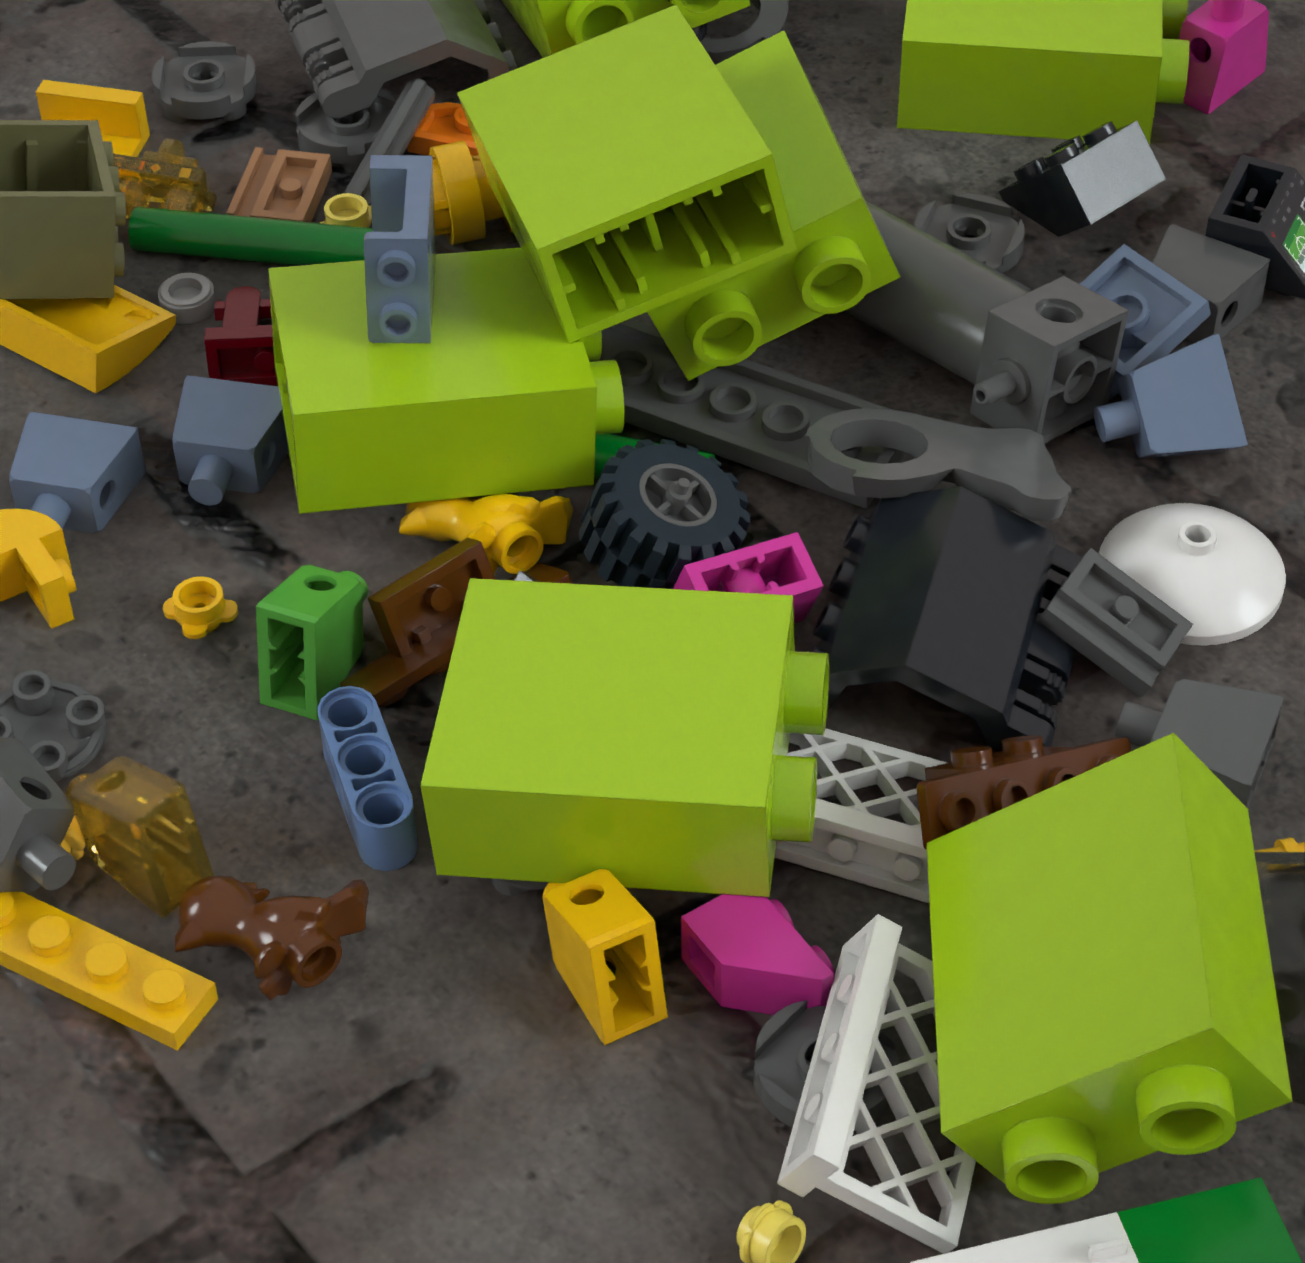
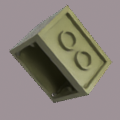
(58, 211)

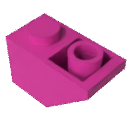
(753, 955)

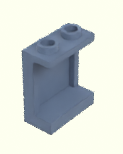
(400, 249)

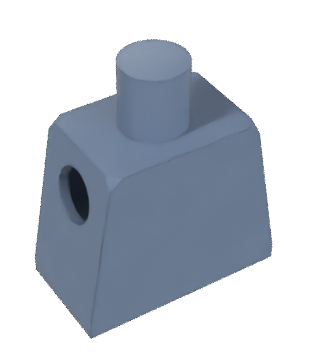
(1177, 405)
(227, 437)
(75, 469)

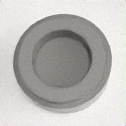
(188, 297)

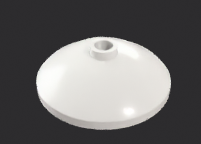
(1202, 566)

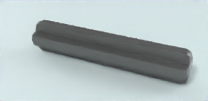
(395, 132)

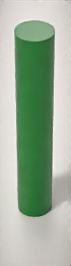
(244, 237)

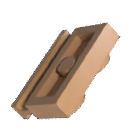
(282, 185)

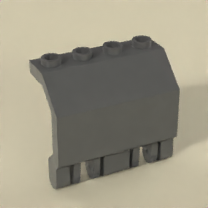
(363, 43)

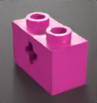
(764, 568)

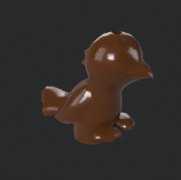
(282, 935)

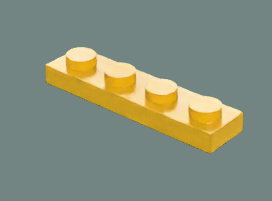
(102, 970)

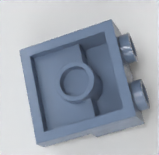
(1158, 306)

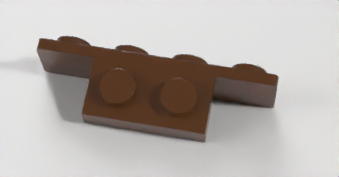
(422, 618)
(987, 781)

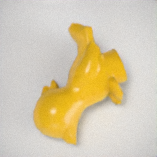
(506, 524)

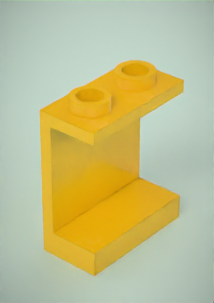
(118, 112)

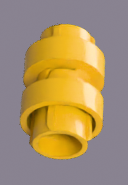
(462, 194)

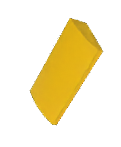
(85, 337)

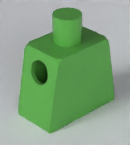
(309, 637)

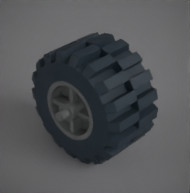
(660, 512)

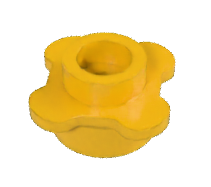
(199, 606)

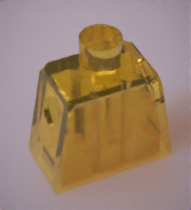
(140, 831)

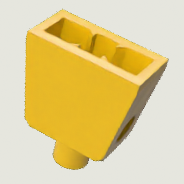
(598, 922)

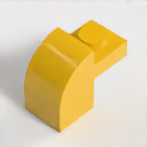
(36, 562)

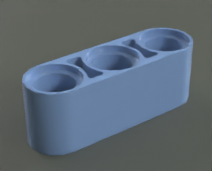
(368, 778)

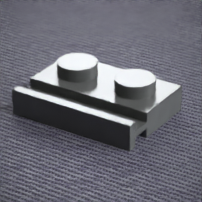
(1115, 622)

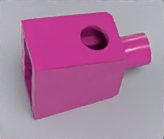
(1224, 50)

